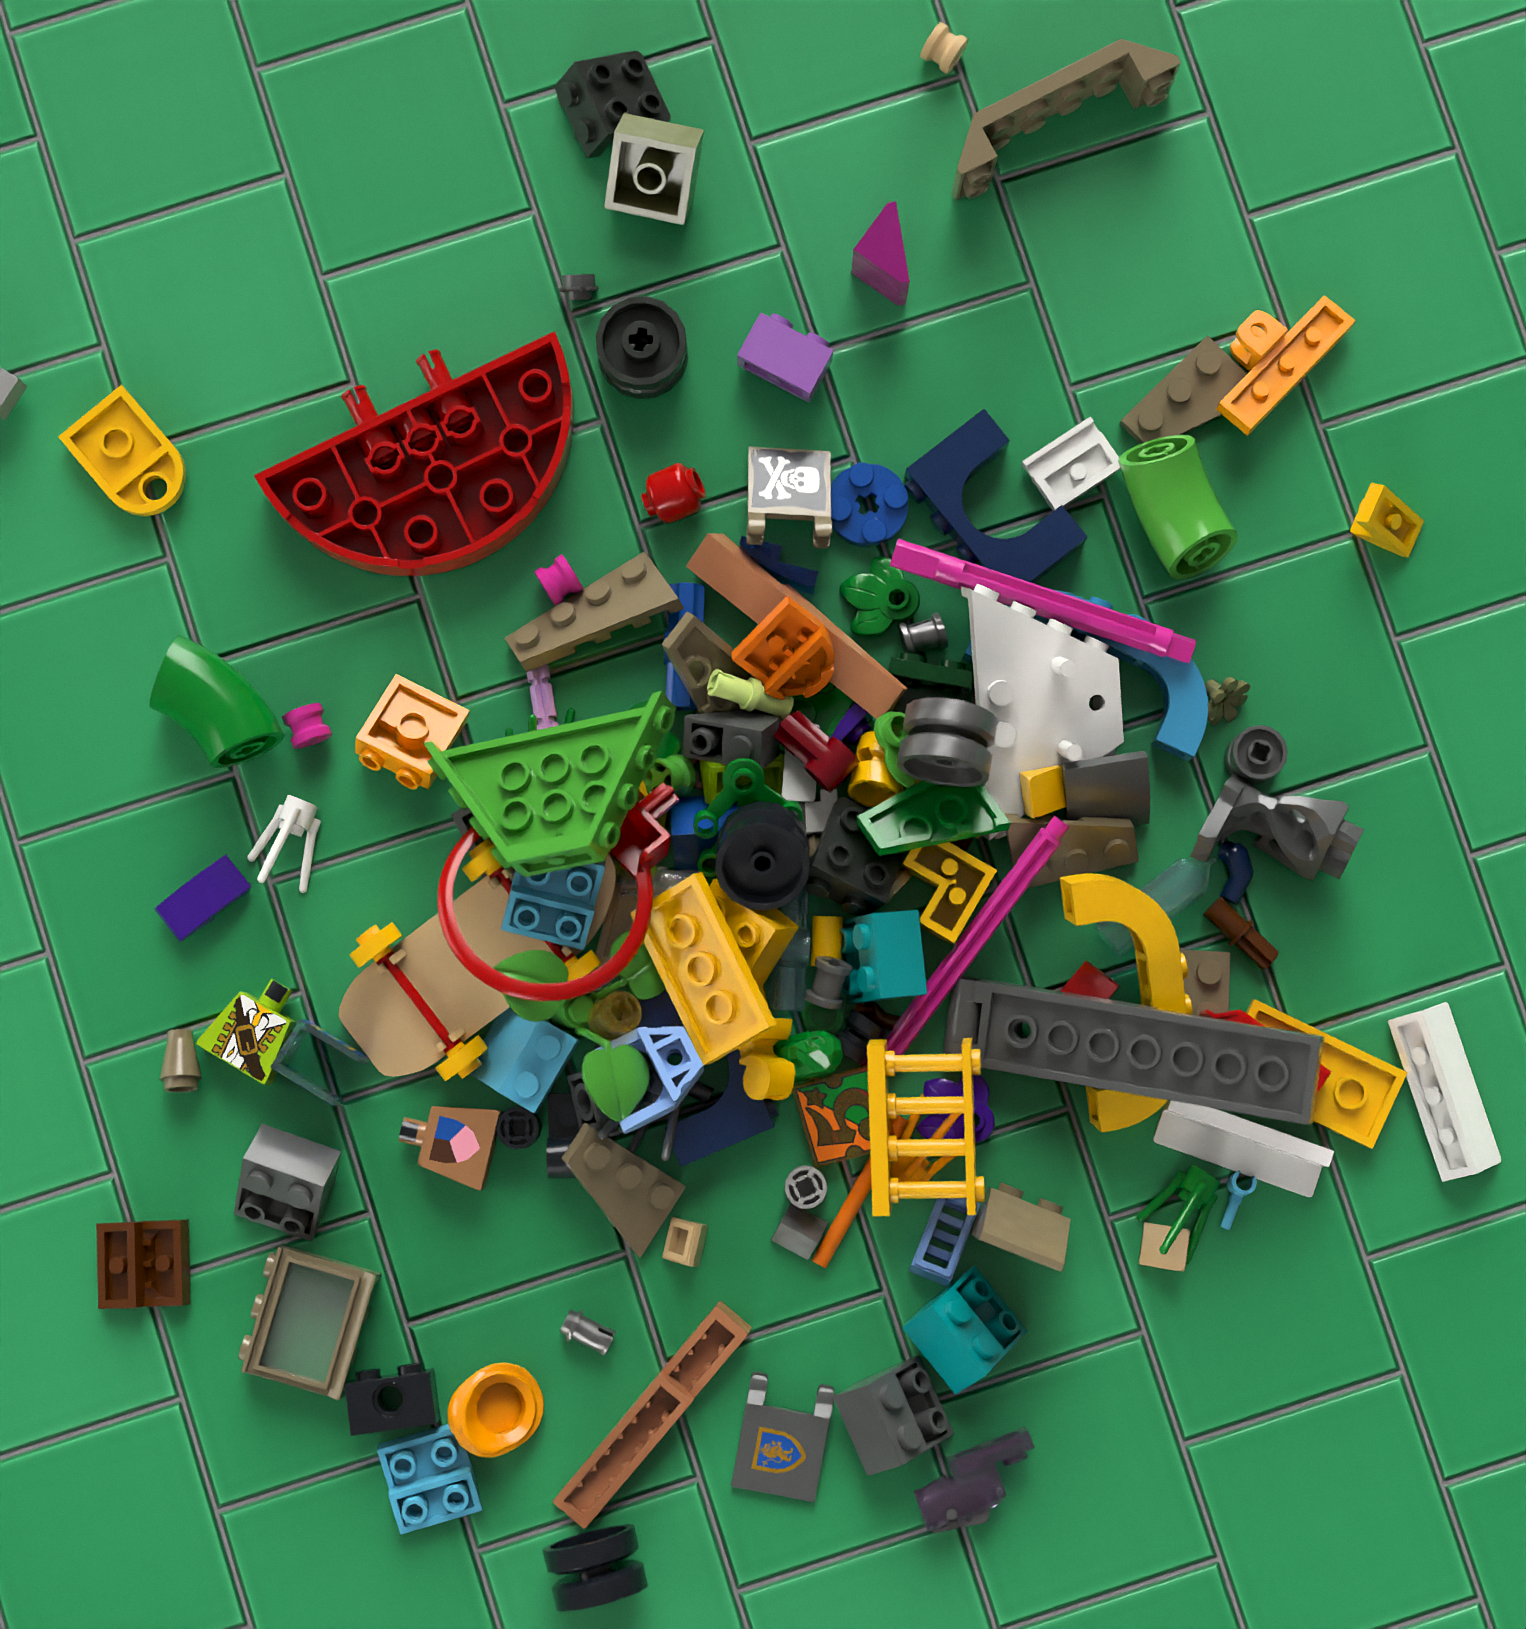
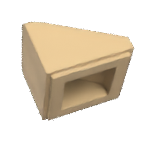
(1152, 1239)

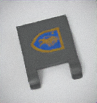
(781, 1447)

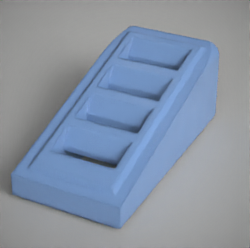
(929, 1270)

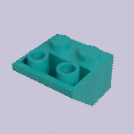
(884, 957)
(965, 1330)

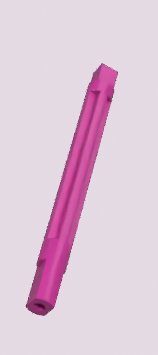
(1045, 601)

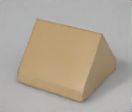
(685, 1242)

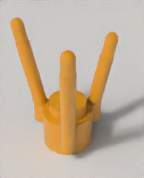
(914, 1168)

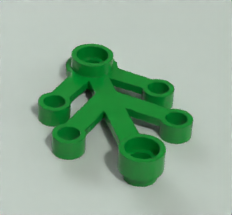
(729, 795)

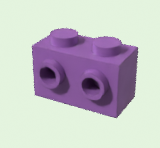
(785, 356)

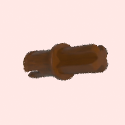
(1241, 933)

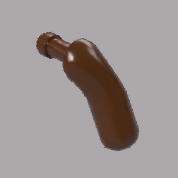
(877, 1015)

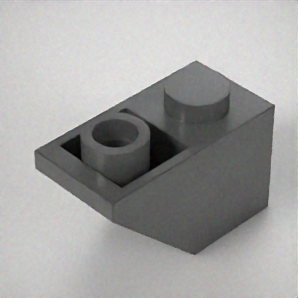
(731, 736)

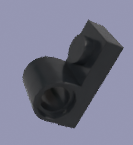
(562, 1131)

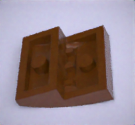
(143, 1264)

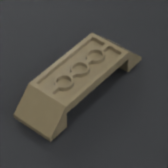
(1141, 71)

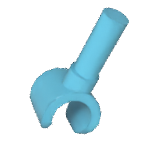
(1235, 1198)

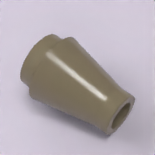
(180, 1063)

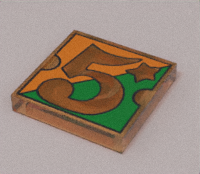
(836, 1115)

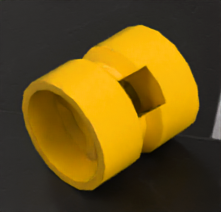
(870, 779)

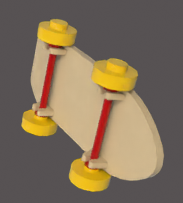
(422, 1000)

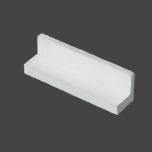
(1445, 1092)
(1242, 1146)

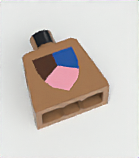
(455, 1142)

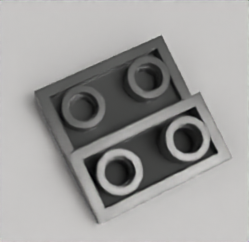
(1108, 788)

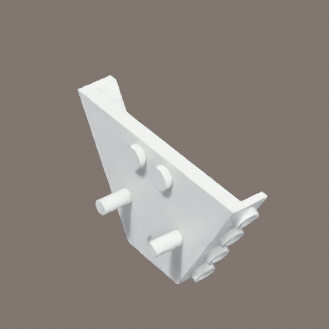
(1040, 692)

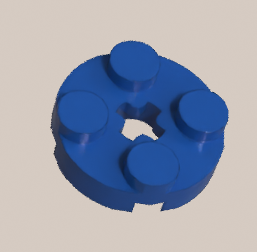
(873, 527)

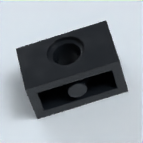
(370, 1414)

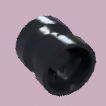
(852, 1046)
(525, 1128)

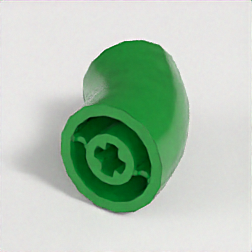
(214, 705)

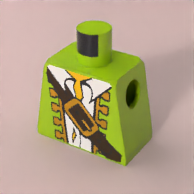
(251, 1032)

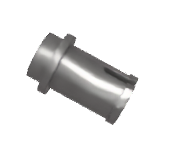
(587, 1332)

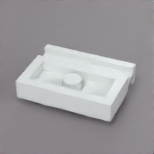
(1072, 464)

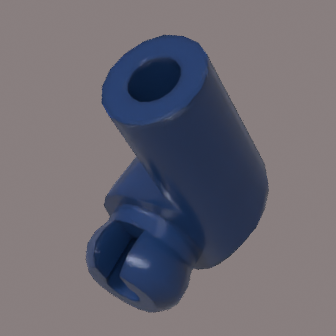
(1240, 870)

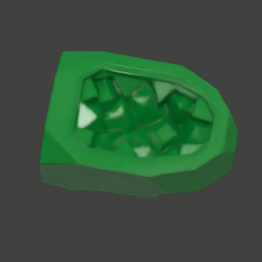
(811, 1053)

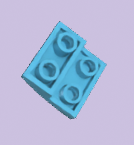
(554, 904)
(429, 1479)

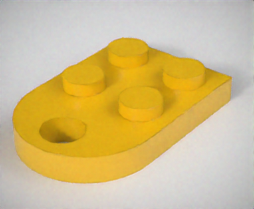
(126, 453)

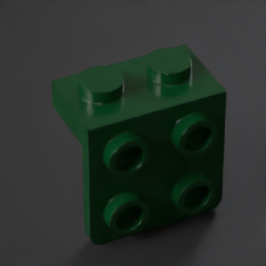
(930, 680)

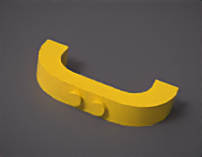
(1159, 967)

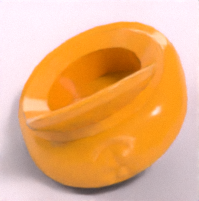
(495, 1410)

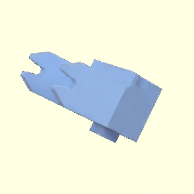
(676, 1080)

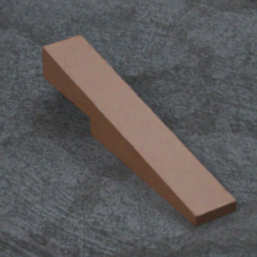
(757, 593)
(652, 1414)

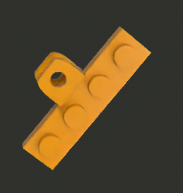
(1279, 360)

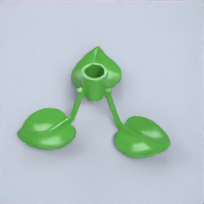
(611, 1076)

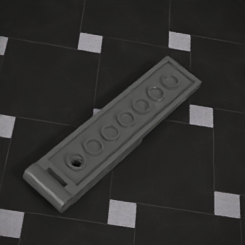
(1136, 1049)

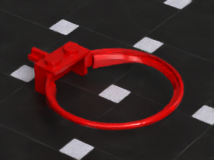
(638, 850)

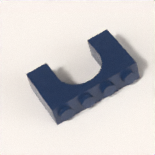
(939, 483)
(730, 1118)

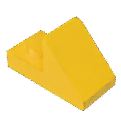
(1386, 521)

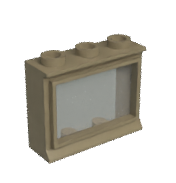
(308, 1321)

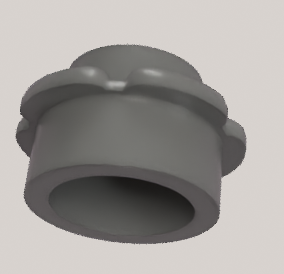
(579, 286)

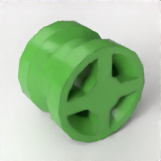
(671, 771)

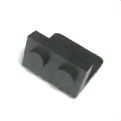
(601, 90)
(848, 865)

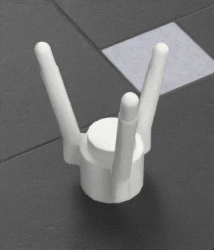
(291, 818)

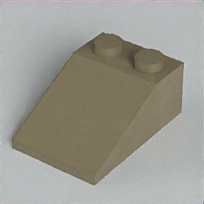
(1022, 1227)

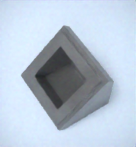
(799, 1231)

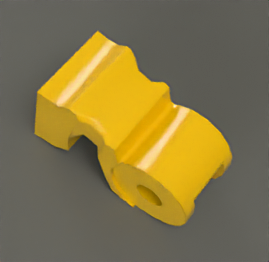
(765, 1072)

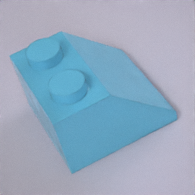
(524, 1058)

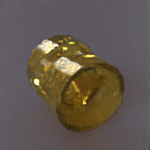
(606, 1019)

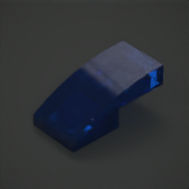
(769, 556)

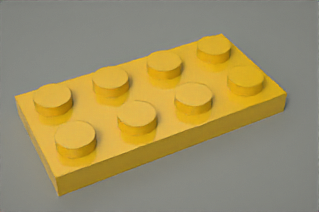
(705, 970)
(1357, 1090)

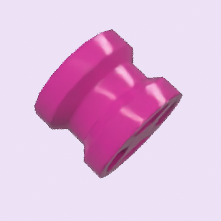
(558, 580)
(307, 725)

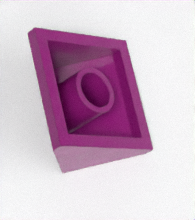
(881, 257)

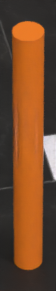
(851, 1206)

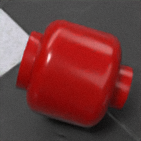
(673, 493)

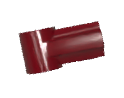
(823, 758)

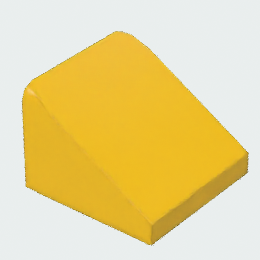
(1042, 791)

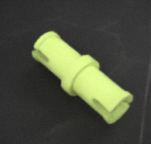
(748, 694)

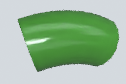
(1177, 505)

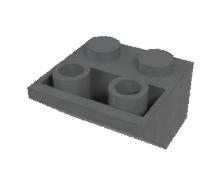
(286, 1182)
(893, 1416)

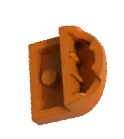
(788, 652)

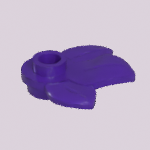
(943, 1088)

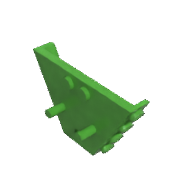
(556, 791)

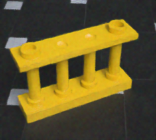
(888, 1148)

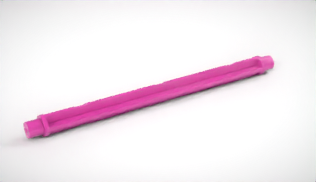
(976, 935)

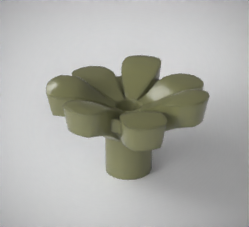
(1225, 698)

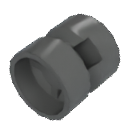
(1256, 754)

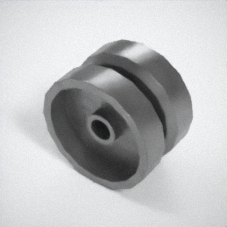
(947, 742)

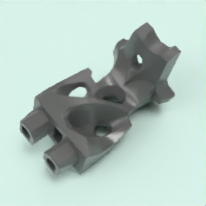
(1293, 830)

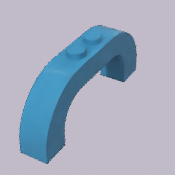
(1180, 684)

